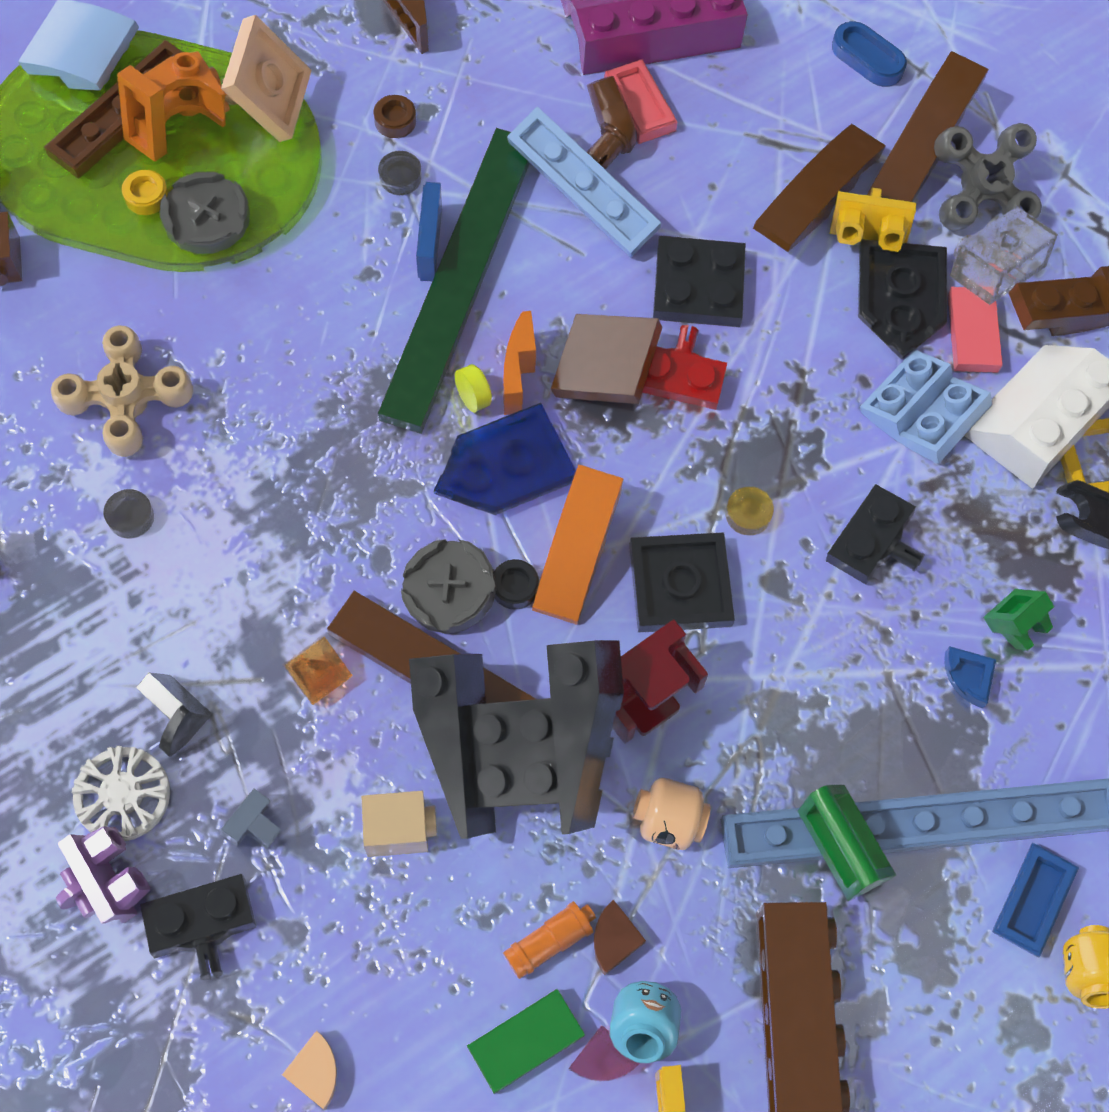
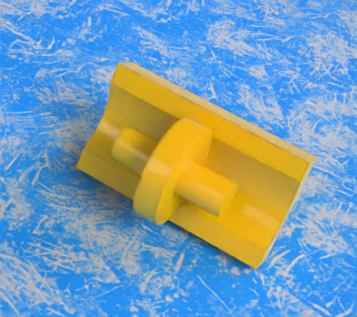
(872, 219)

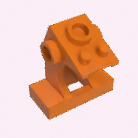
(174, 86)

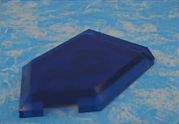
(506, 463)

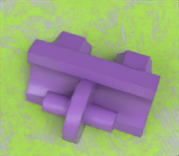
(92, 880)

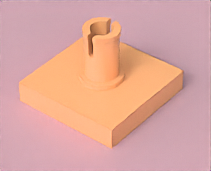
(266, 78)

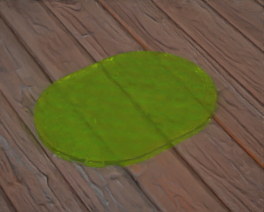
(92, 209)

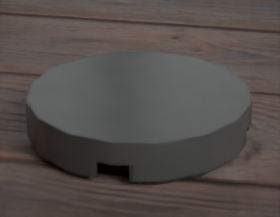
(205, 212)
(448, 586)

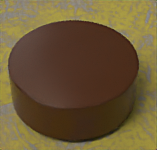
(394, 116)

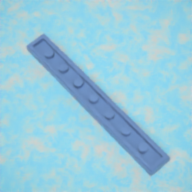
(929, 821)

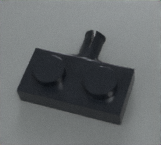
(875, 536)
(199, 921)

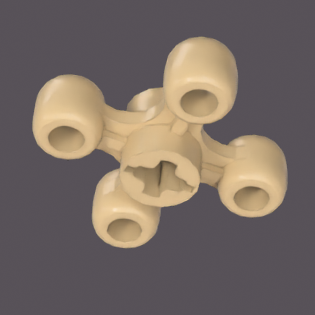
(122, 390)

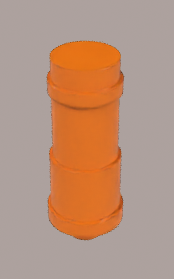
(550, 939)

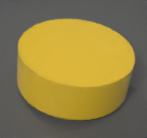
(144, 191)

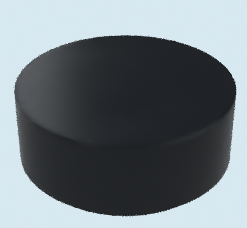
(516, 584)

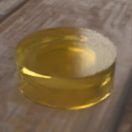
(749, 510)

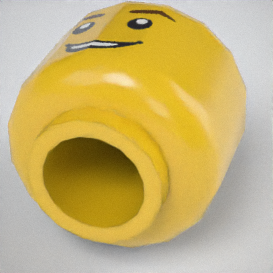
(1088, 966)

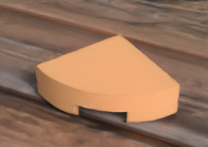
(314, 1071)

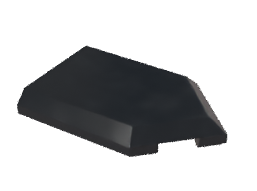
(902, 293)

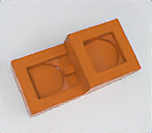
(519, 359)

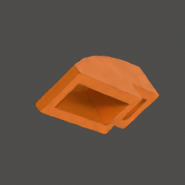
(577, 544)

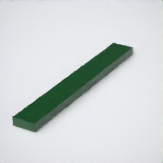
(454, 287)

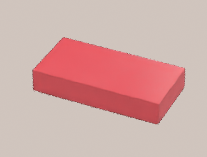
(644, 100)
(974, 332)

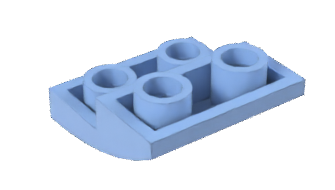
(79, 44)
(926, 406)

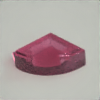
(601, 1060)

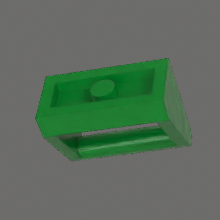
(845, 840)

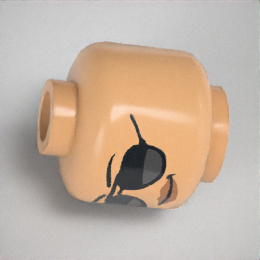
(672, 814)

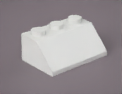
(1044, 410)

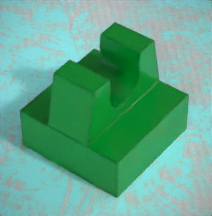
(1019, 614)

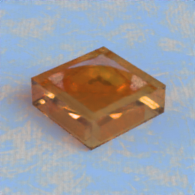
(317, 670)

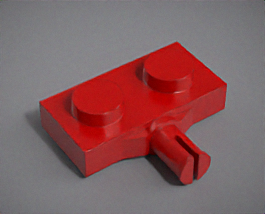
(684, 374)

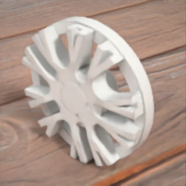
(121, 791)

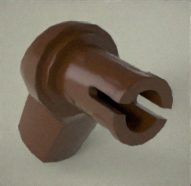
(614, 120)

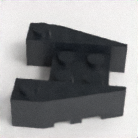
(522, 748)

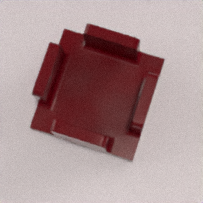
(651, 677)

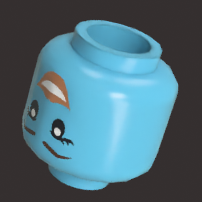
(645, 1022)

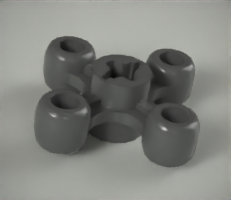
(977, 168)

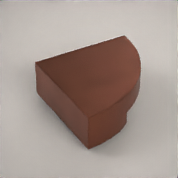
(615, 938)

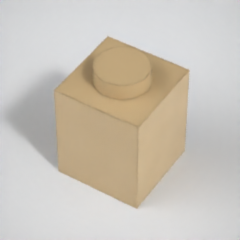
(397, 823)

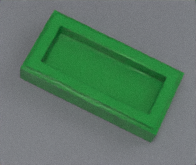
(525, 1041)

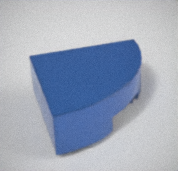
(970, 674)

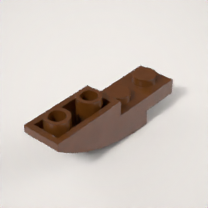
(1064, 304)

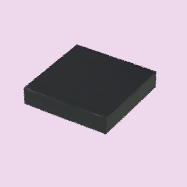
(681, 581)

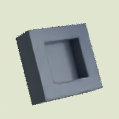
(250, 821)

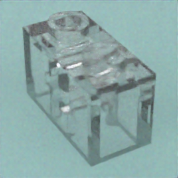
(1002, 254)

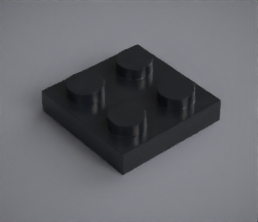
(699, 281)

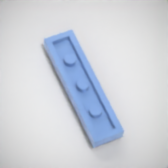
(584, 182)

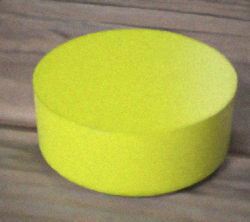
(473, 388)

